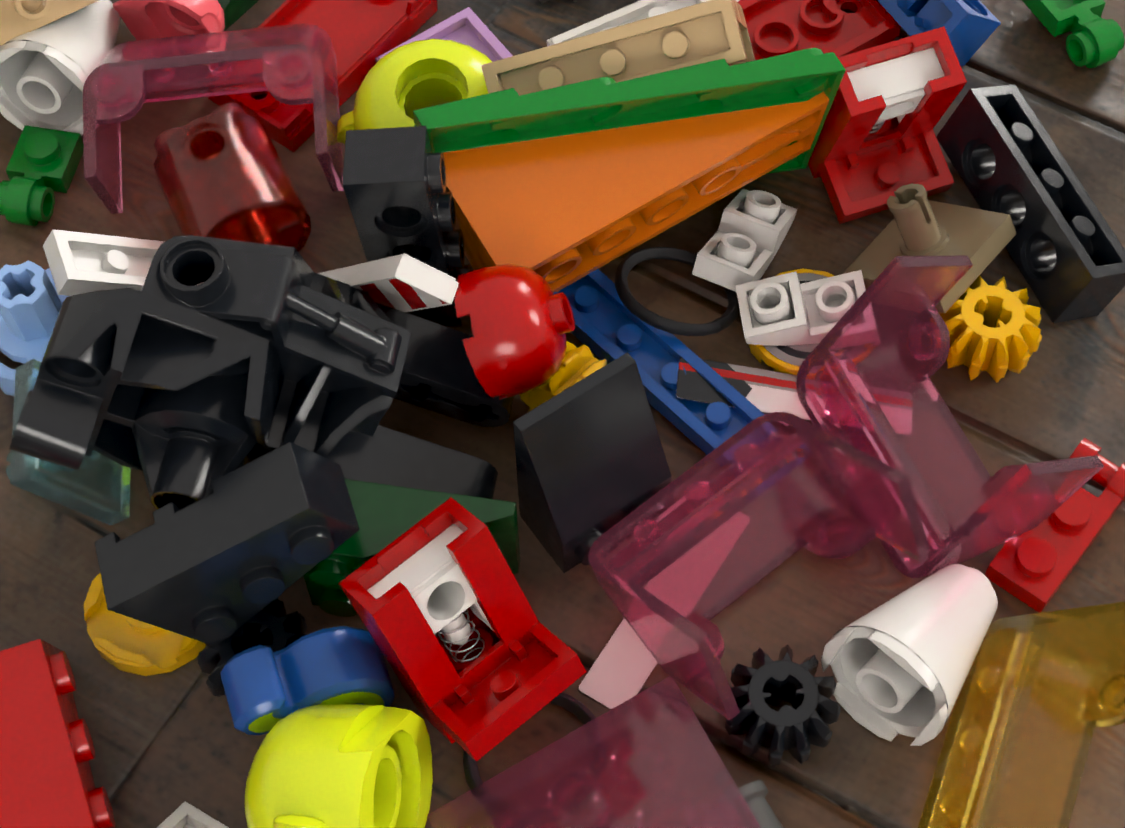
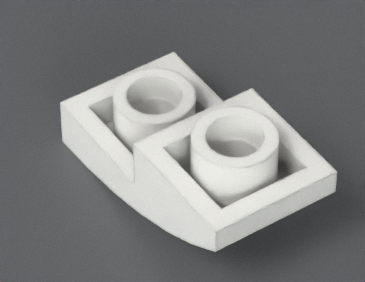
(745, 240)
(792, 313)

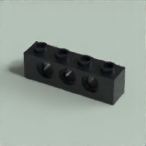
(1018, 171)
(402, 204)

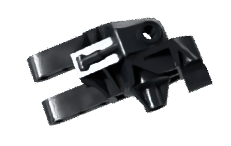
(244, 364)

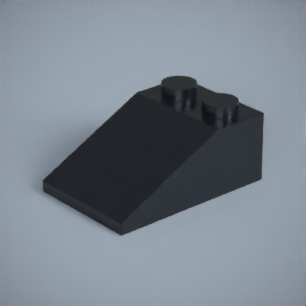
(588, 460)

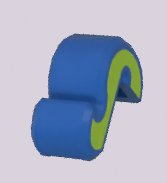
(318, 669)

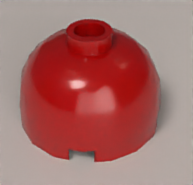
(514, 327)

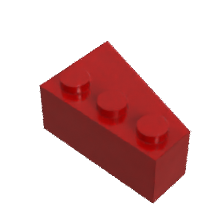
(45, 745)

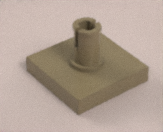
(935, 229)

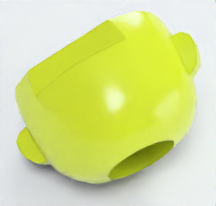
(414, 79)
(342, 770)

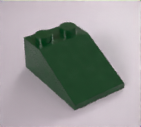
(386, 514)

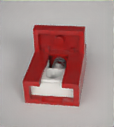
(884, 123)
(485, 666)

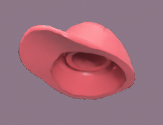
(170, 17)

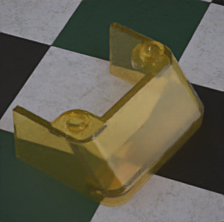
(1029, 719)

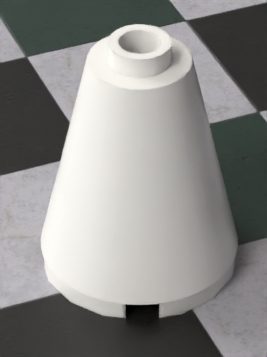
(48, 68)
(912, 654)

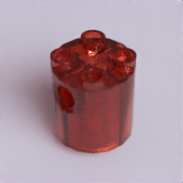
(229, 181)

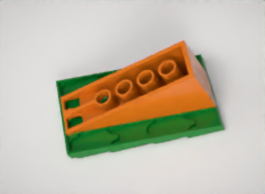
(607, 164)

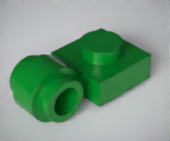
(1090, 33)
(39, 166)

